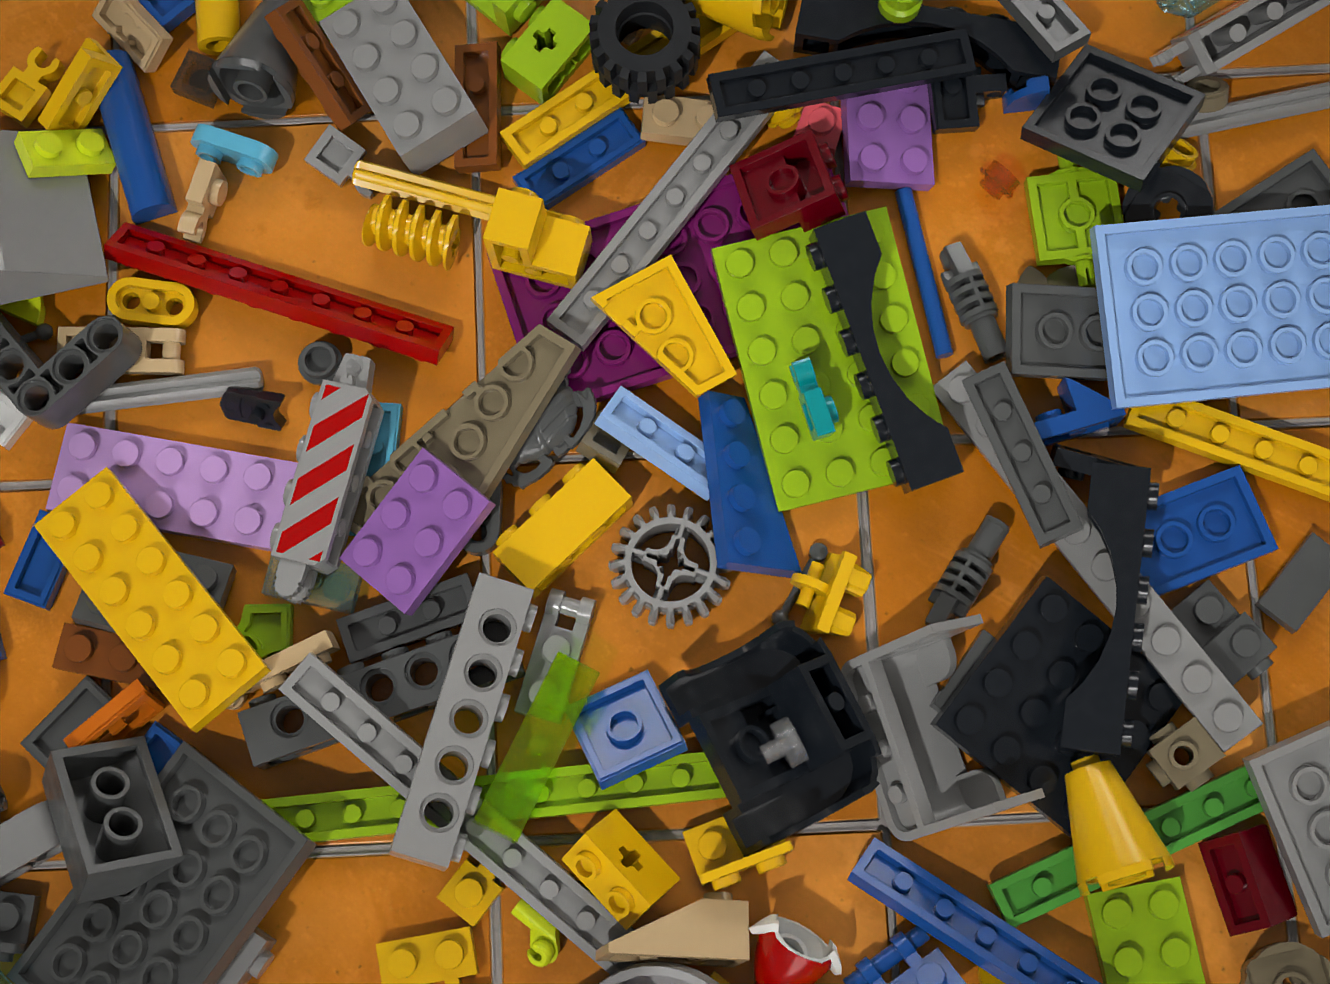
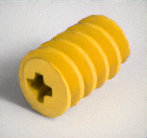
(412, 232)

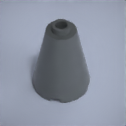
(256, 68)

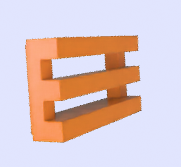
(118, 717)

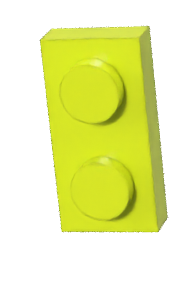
(64, 152)

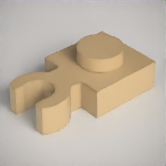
(204, 194)

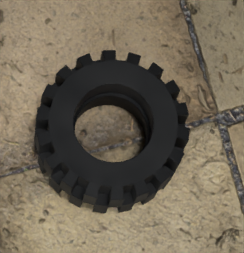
(645, 74)

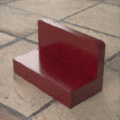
(1248, 880)

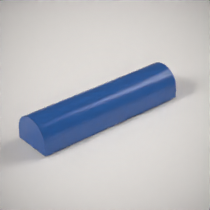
(135, 146)

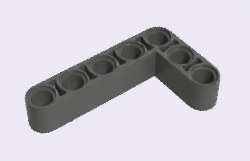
(57, 376)

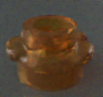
(998, 181)

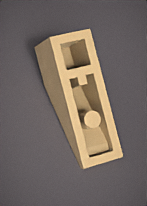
(699, 934)

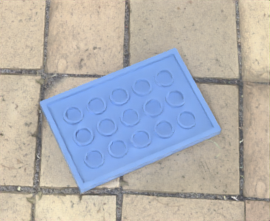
(1214, 305)

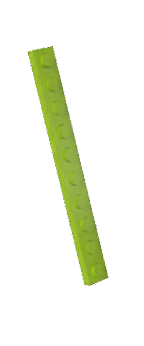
(566, 792)

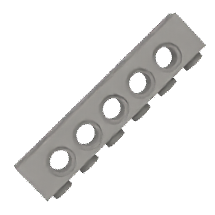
(490, 601)

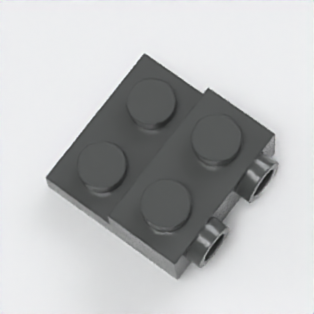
(1225, 635)

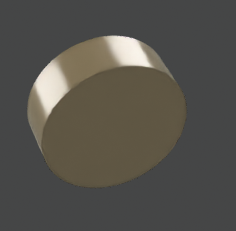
(1215, 92)

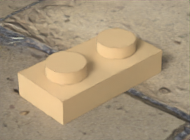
(674, 119)

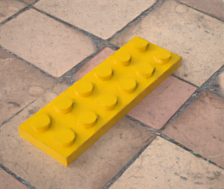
(152, 599)

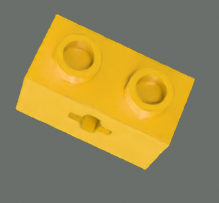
(620, 869)

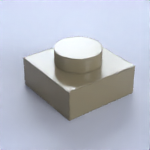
(602, 447)

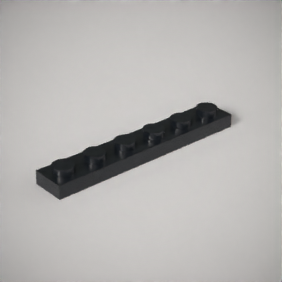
(840, 75)

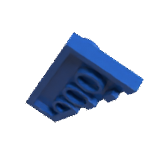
(744, 513)

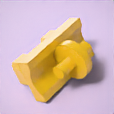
(823, 592)

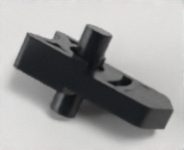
(253, 407)

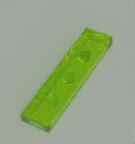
(536, 747)

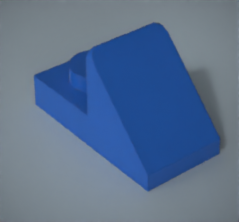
(1084, 414)

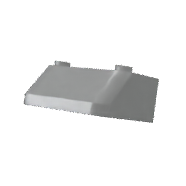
(920, 769)

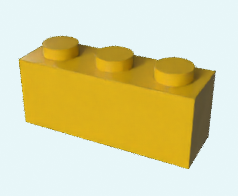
(562, 526)

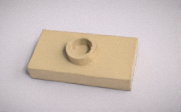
(134, 31)

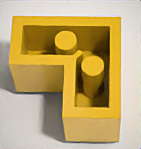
(535, 245)

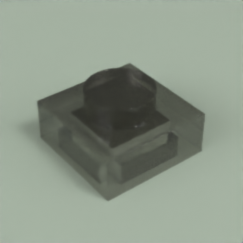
(192, 79)

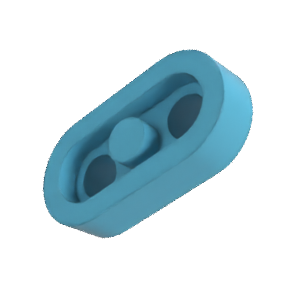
(246, 153)

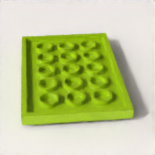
(781, 318)

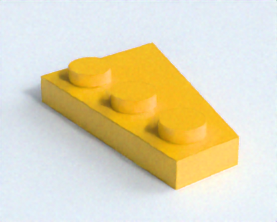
(669, 325)

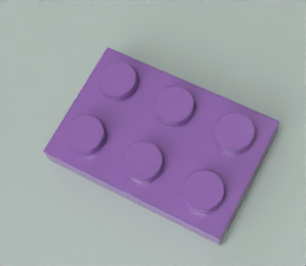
(888, 140)
(417, 531)

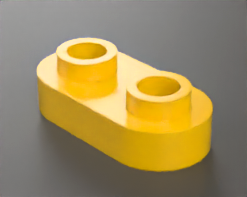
(155, 303)

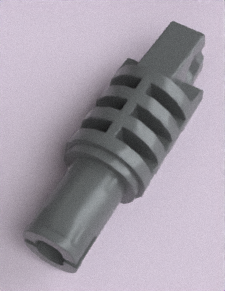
(972, 301)
(967, 573)

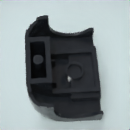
(731, 713)

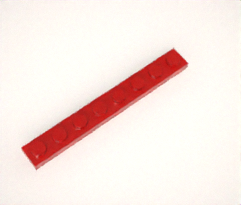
(279, 293)

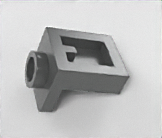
(17, 923)

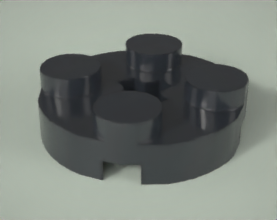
(1165, 184)

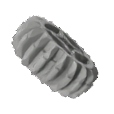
(650, 558)

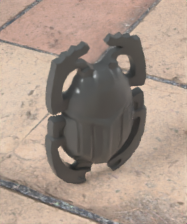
(554, 433)

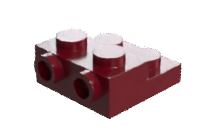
(790, 186)

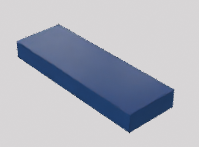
(582, 159)

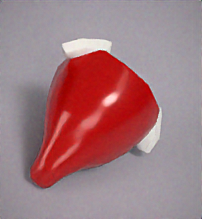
(791, 953)

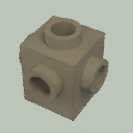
(1198, 744)

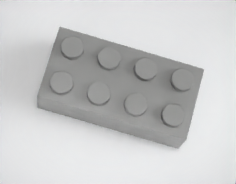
(404, 80)

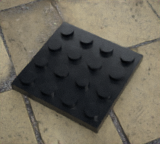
(1016, 694)

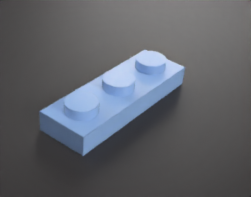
(656, 439)

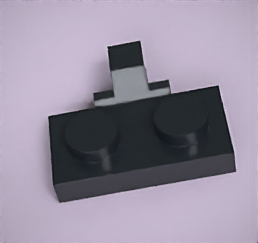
(957, 101)

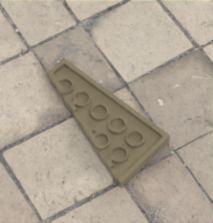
(487, 424)

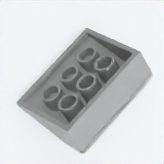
(45, 231)

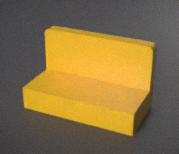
(81, 88)

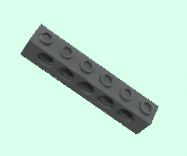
(265, 718)

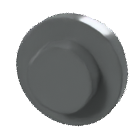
(319, 362)

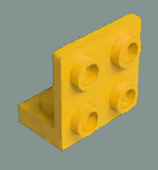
(720, 858)

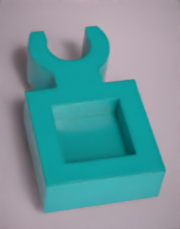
(818, 410)

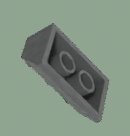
(110, 817)

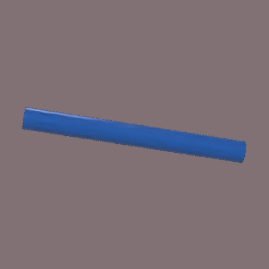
(924, 273)

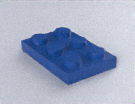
(1205, 531)

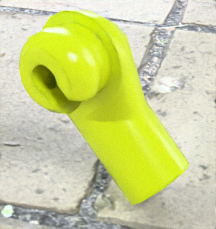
(543, 935)

